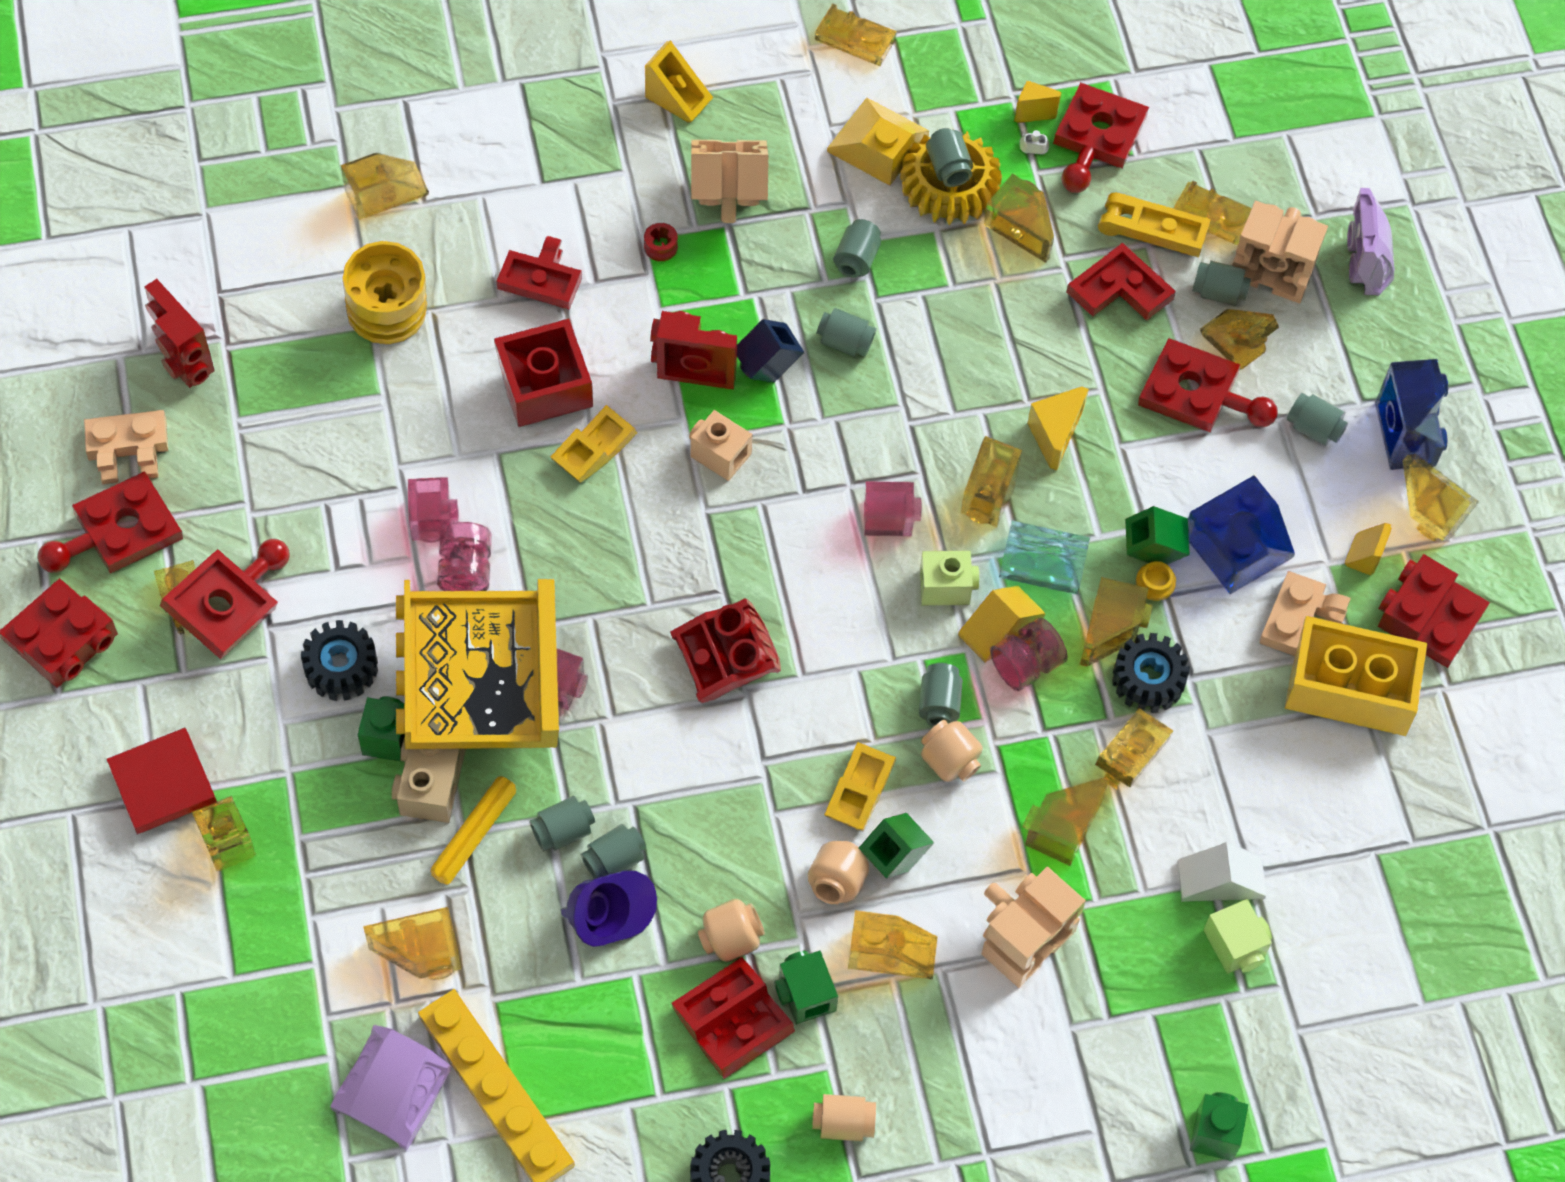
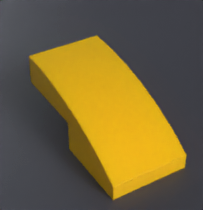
(595, 446)
(860, 786)

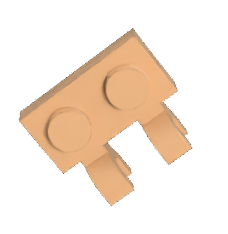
(126, 435)
(1295, 600)

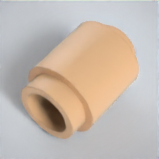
(844, 1117)

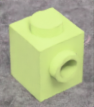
(947, 578)
(1239, 937)

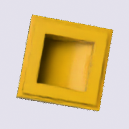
(1037, 103)
(1368, 548)

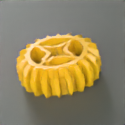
(959, 202)

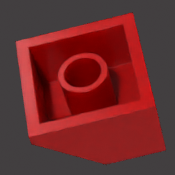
(544, 372)

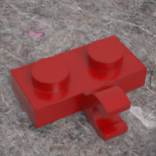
(540, 277)

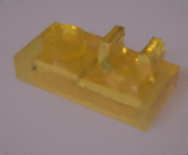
(855, 35)
(1226, 215)
(1133, 749)

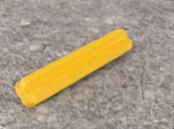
(473, 830)

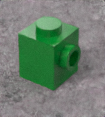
(1157, 536)
(378, 729)
(896, 845)
(806, 986)
(1219, 1126)

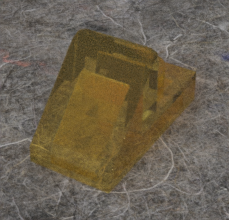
(1240, 334)
(224, 833)

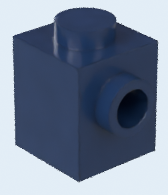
(768, 351)

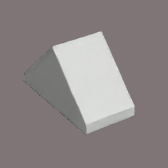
(1221, 874)

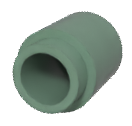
(950, 157)
(858, 248)
(1221, 282)
(846, 332)
(1317, 419)
(940, 694)
(562, 824)
(614, 852)

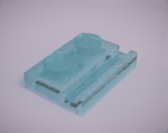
(1044, 557)

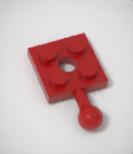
(1107, 145)
(1200, 406)
(114, 544)
(222, 578)

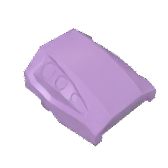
(1373, 242)
(392, 1085)

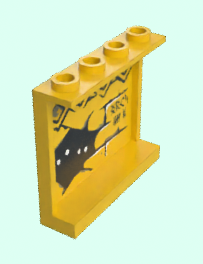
(478, 668)

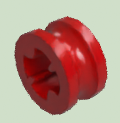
(658, 231)

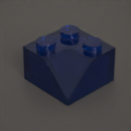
(1410, 411)
(1240, 534)

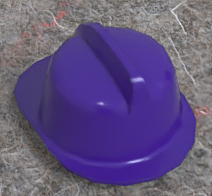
(611, 907)

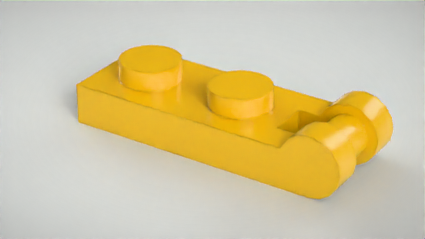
(1154, 224)

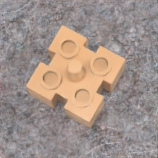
(728, 173)
(1279, 249)
(1032, 926)

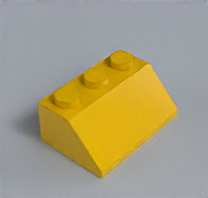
(1356, 676)

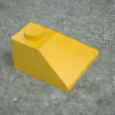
(876, 140)

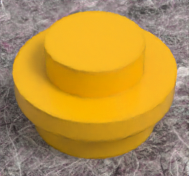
(1159, 580)

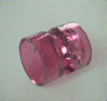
(465, 557)
(1032, 652)

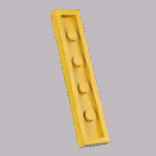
(496, 1089)

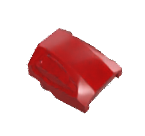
(726, 649)

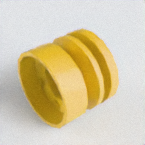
(385, 292)

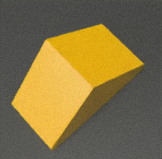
(674, 84)
(1055, 421)
(997, 617)

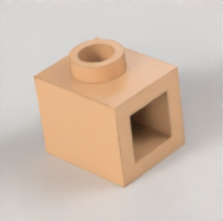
(720, 444)

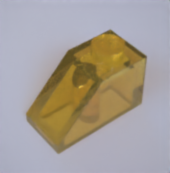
(381, 183)
(1021, 216)
(991, 482)
(1435, 499)
(1115, 619)
(1064, 819)
(417, 943)
(891, 946)

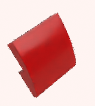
(161, 780)
(733, 1017)

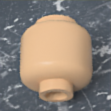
(951, 751)
(838, 872)
(731, 930)

